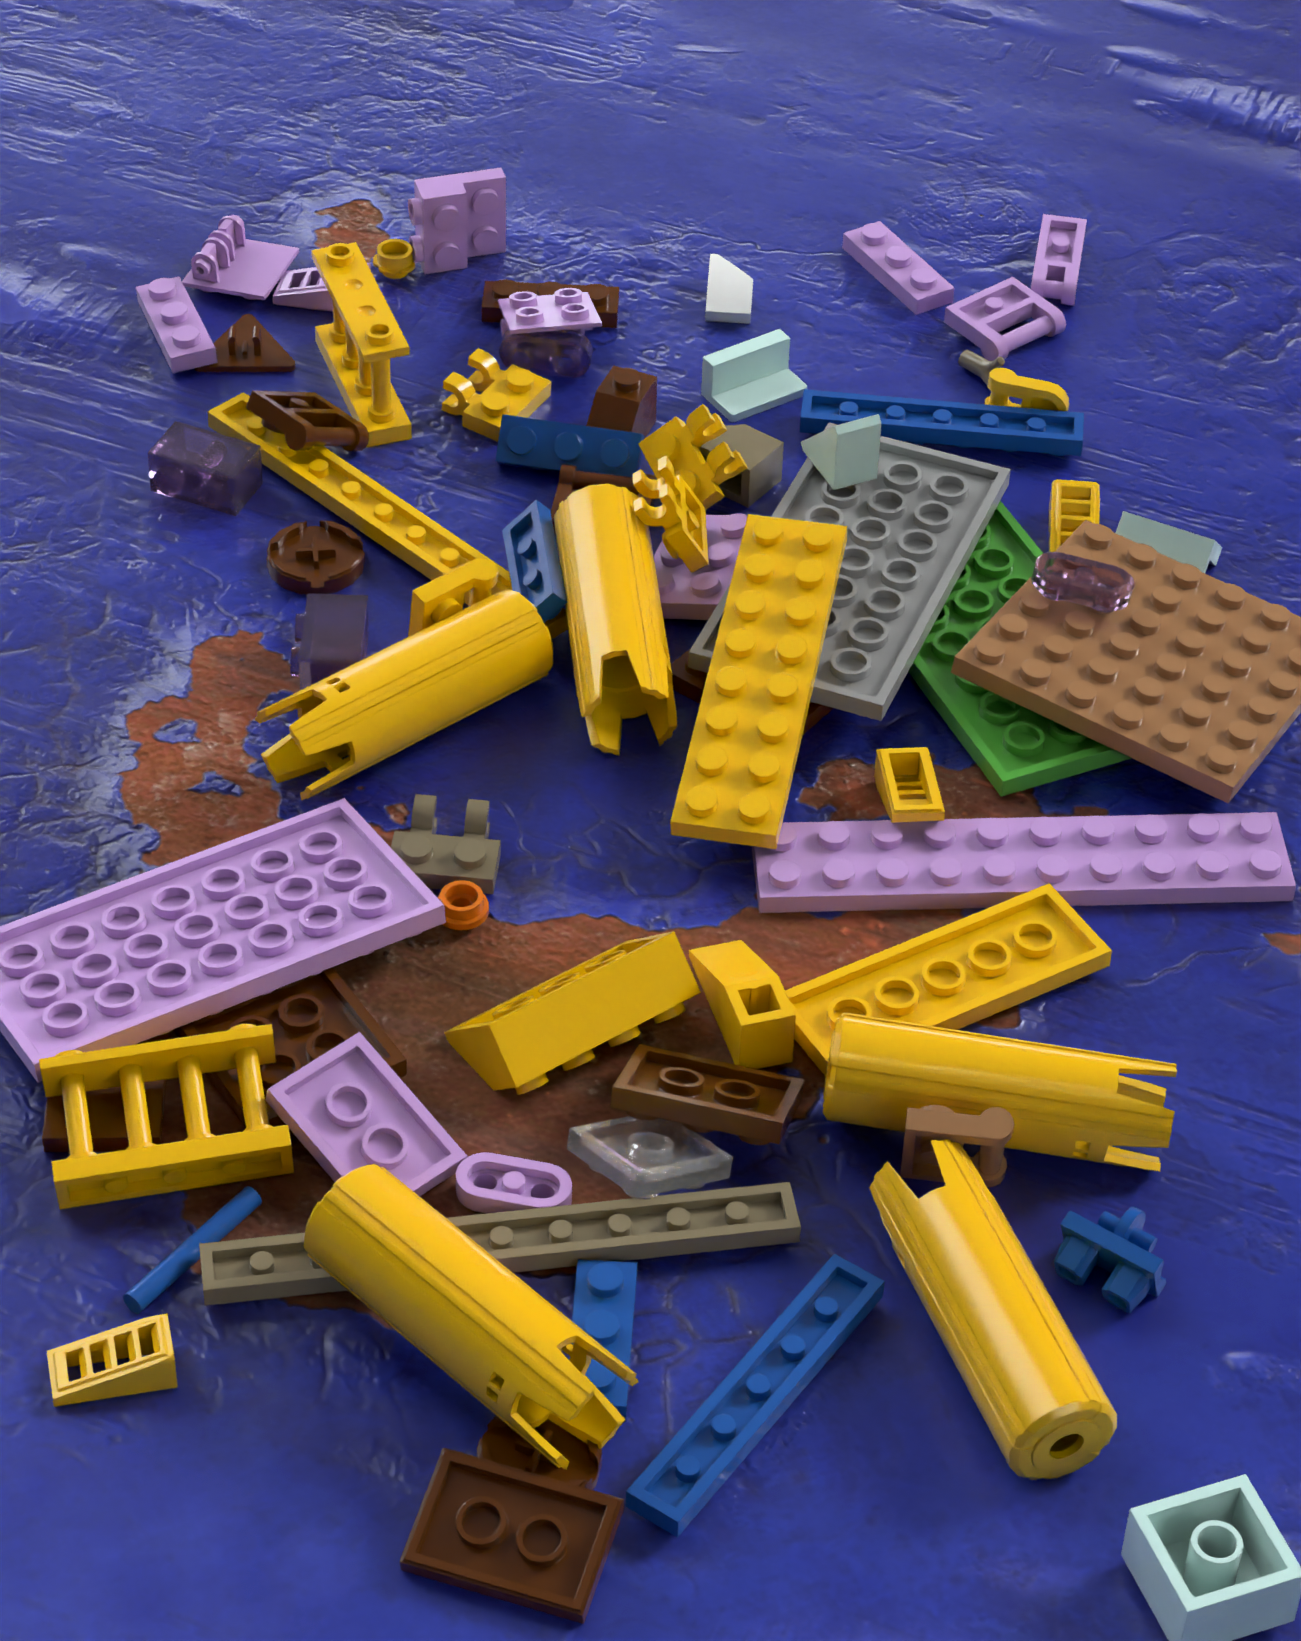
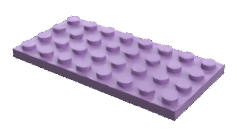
(205, 934)

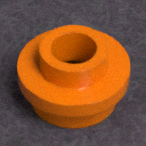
(464, 905)

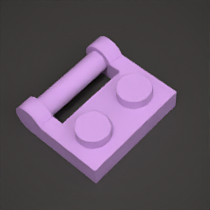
(998, 308)

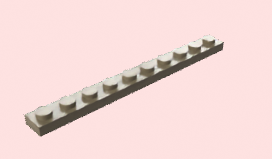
(534, 1239)

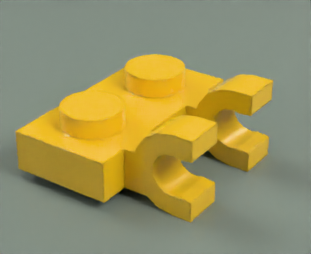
(505, 392)
(681, 446)
(680, 514)

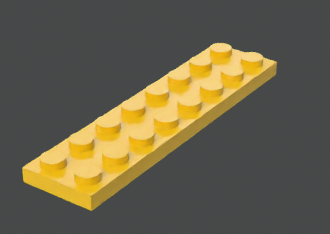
(759, 682)

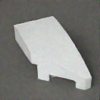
(728, 292)

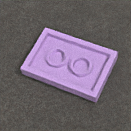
(698, 593)
(360, 1113)

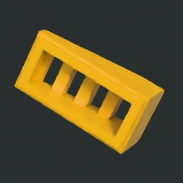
(1069, 507)
(908, 785)
(129, 1341)

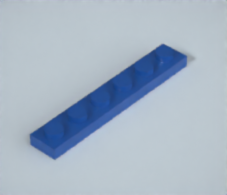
(949, 422)
(754, 1395)

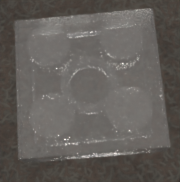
(649, 1155)

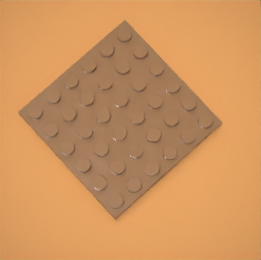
(1177, 679)

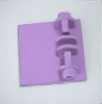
(238, 264)
(563, 311)

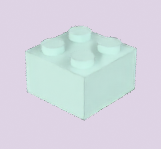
(1212, 1563)

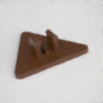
(249, 349)

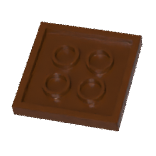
(306, 1023)

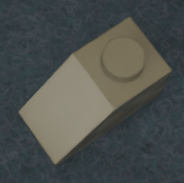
(762, 456)

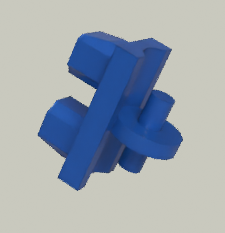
(1116, 1247)

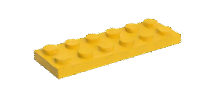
(955, 971)

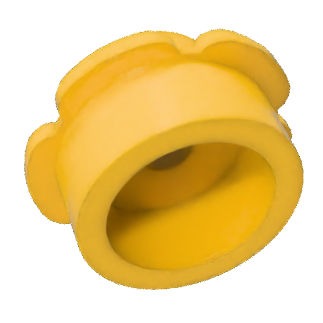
(394, 258)

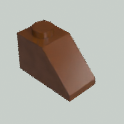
(625, 401)

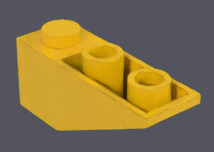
(746, 1004)

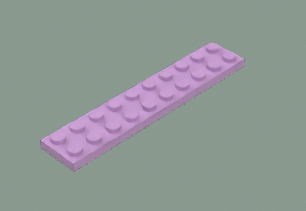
(1001, 858)

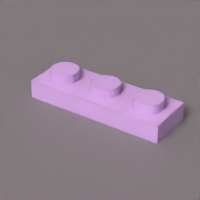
(898, 267)
(176, 324)

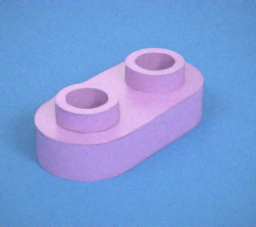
(510, 1183)

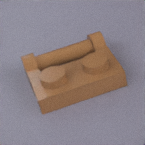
(938, 1123)

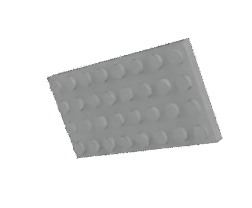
(898, 567)

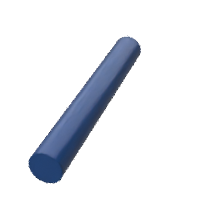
(189, 1252)

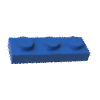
(550, 444)
(535, 560)
(606, 1312)

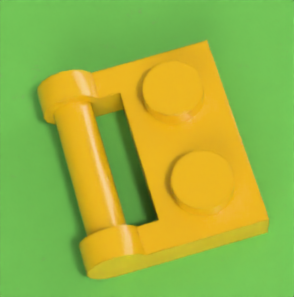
(446, 593)

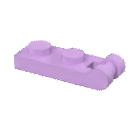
(1059, 258)

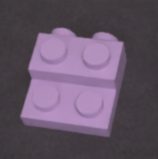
(458, 219)

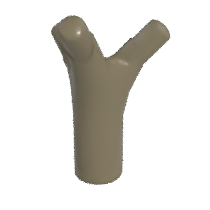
(978, 364)

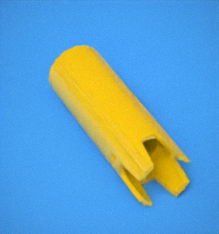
(614, 615)
(410, 690)
(1058, 1095)
(462, 1309)
(996, 1319)

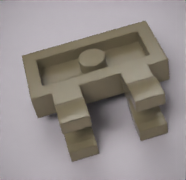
(449, 858)

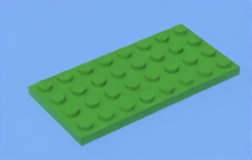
(1003, 738)

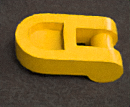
(1033, 392)

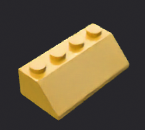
(576, 1013)

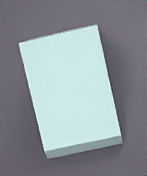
(846, 452)

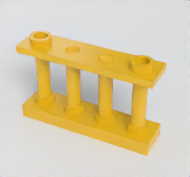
(361, 343)
(175, 1166)

